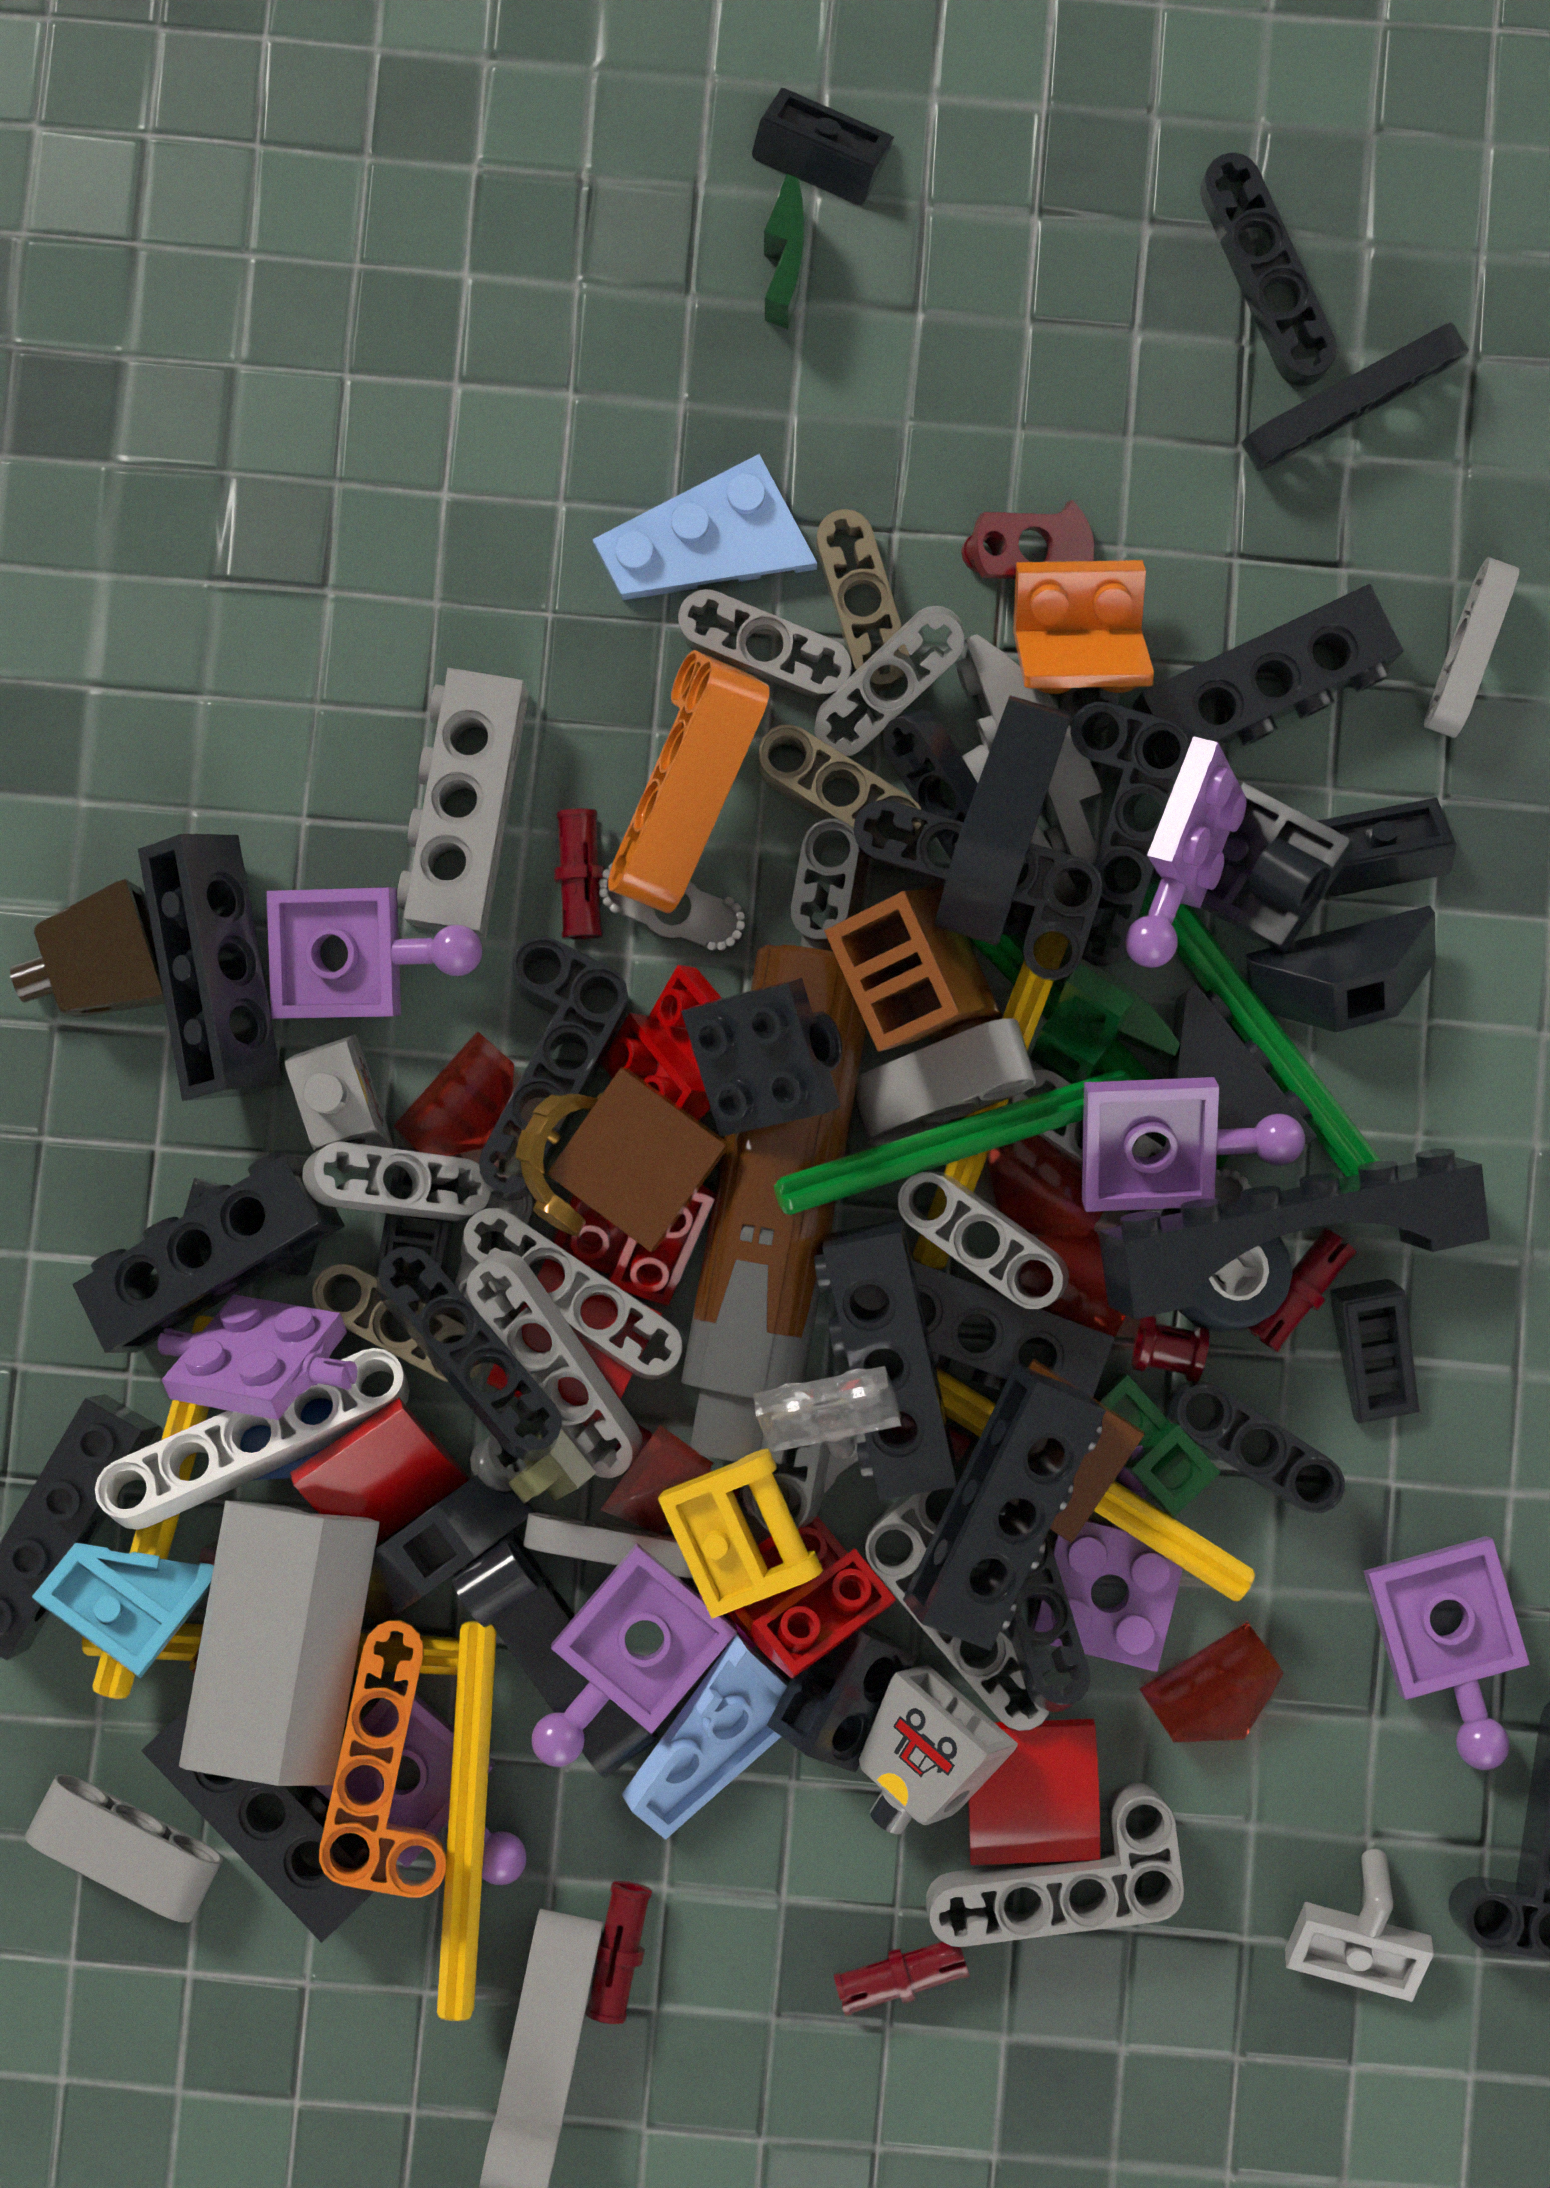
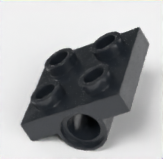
(1275, 870)
(765, 1057)

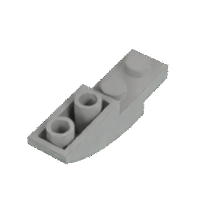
(995, 677)

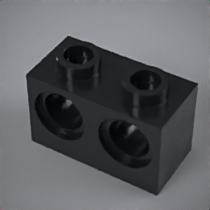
(837, 1698)

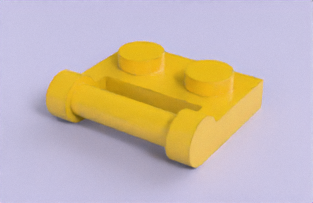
(720, 1543)

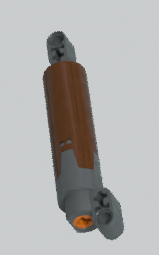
(758, 1264)

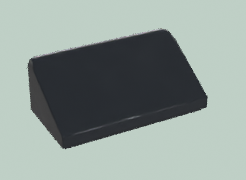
(821, 146)
(1393, 846)

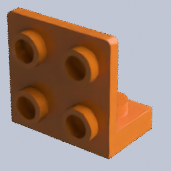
(1081, 625)

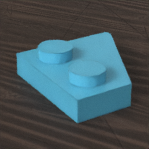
(124, 1600)

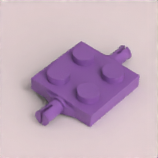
(256, 1357)

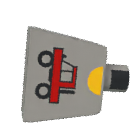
(337, 1095)
(928, 1750)

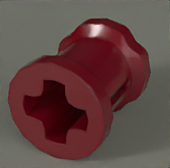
(1170, 1348)

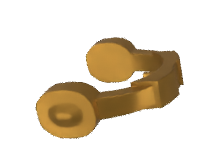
(531, 1152)

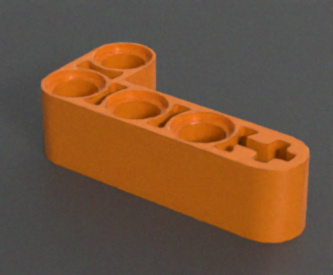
(689, 780)
(384, 1753)

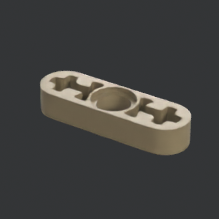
(833, 561)

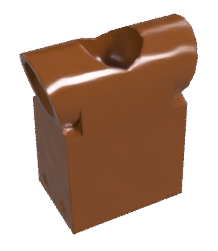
(908, 973)

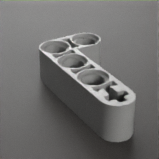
(910, 1517)
(1053, 1912)
(542, 2052)

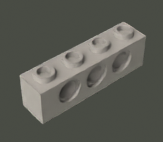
(464, 703)

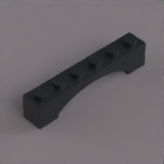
(1162, 1261)

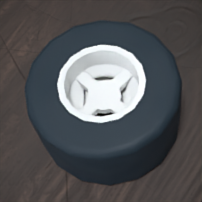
(1251, 1292)

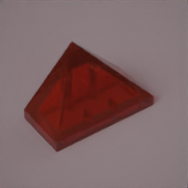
(461, 1102)
(1039, 1188)
(1086, 1291)
(659, 1466)
(1216, 1690)

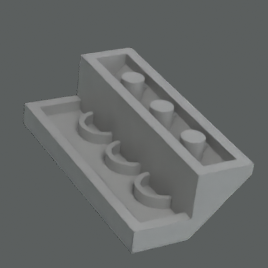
(279, 1645)

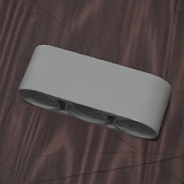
(944, 1081)
(951, 1235)
(123, 1848)

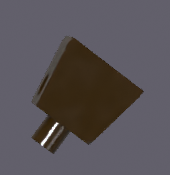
(95, 955)

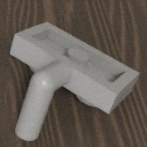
(1361, 1947)

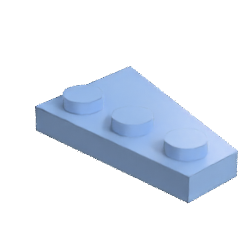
(707, 535)
(709, 1740)

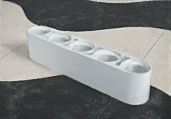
(221, 1440)

